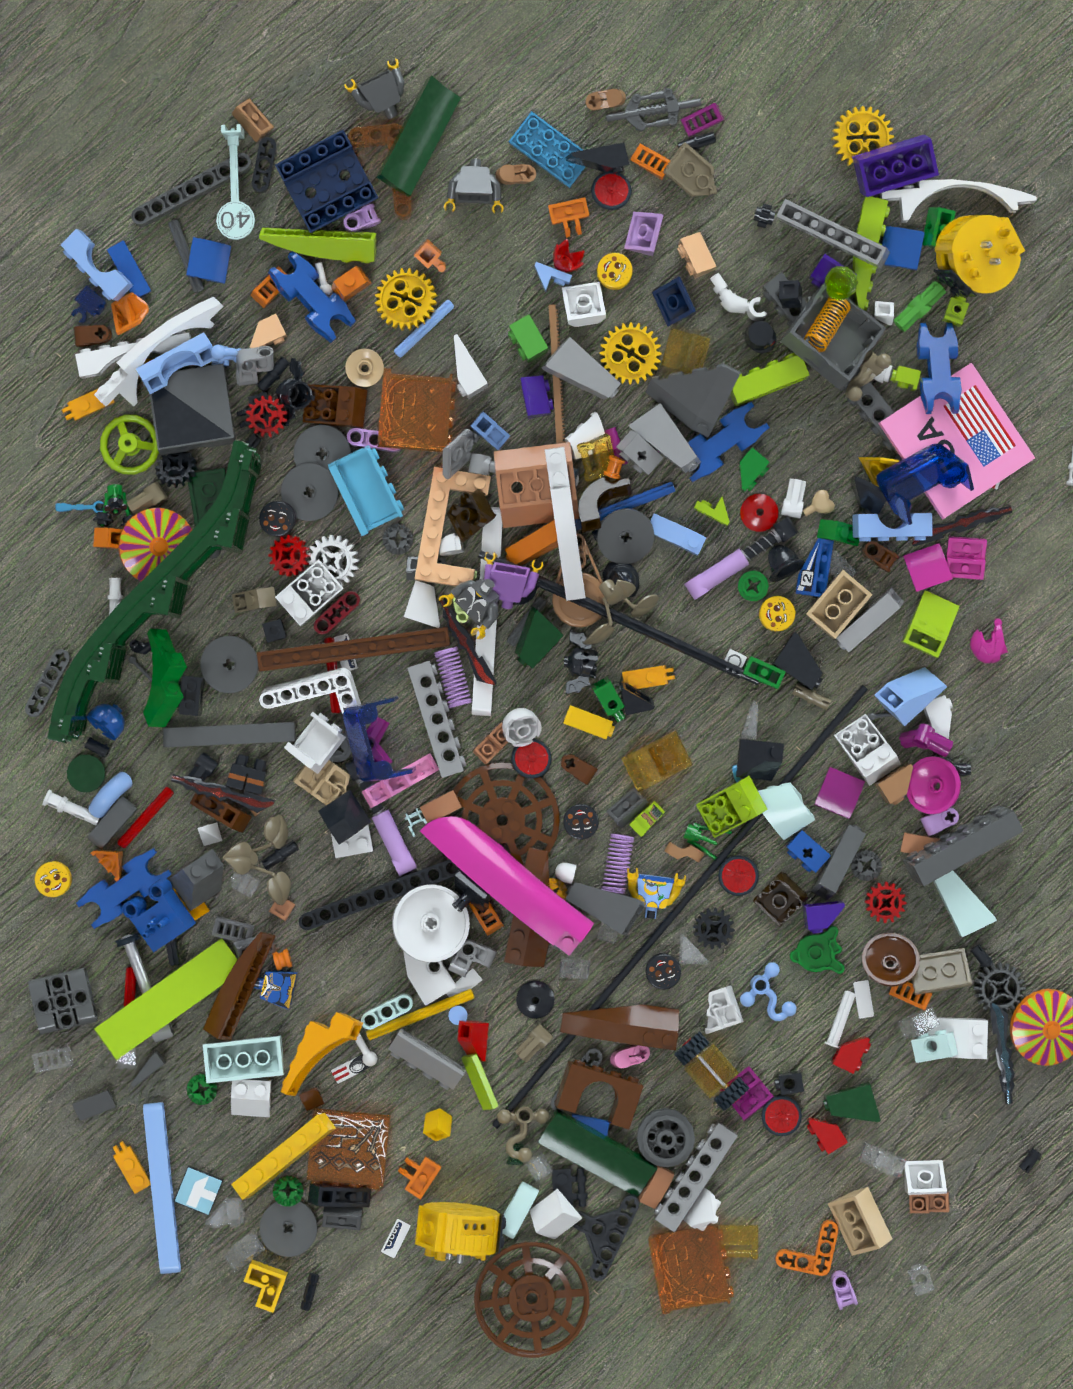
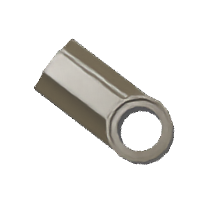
(152, 496)
(537, 1039)

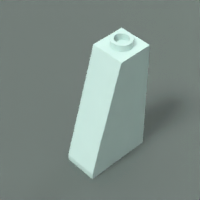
(962, 905)

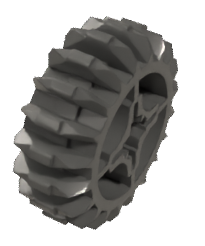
(1004, 980)

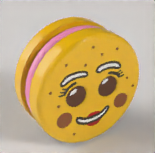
(614, 271)
(777, 613)
(53, 879)

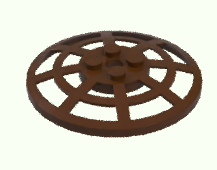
(510, 809)
(531, 1311)

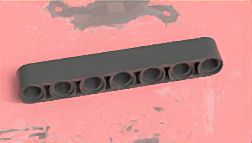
(181, 190)
(229, 734)

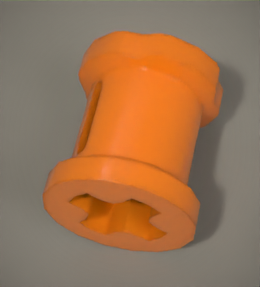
(614, 467)

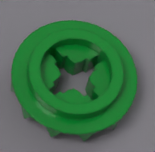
(762, 587)
(196, 1097)
(294, 1196)

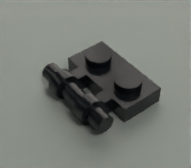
(563, 1181)

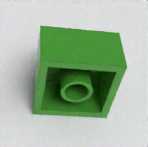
(528, 339)

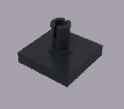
(470, 893)

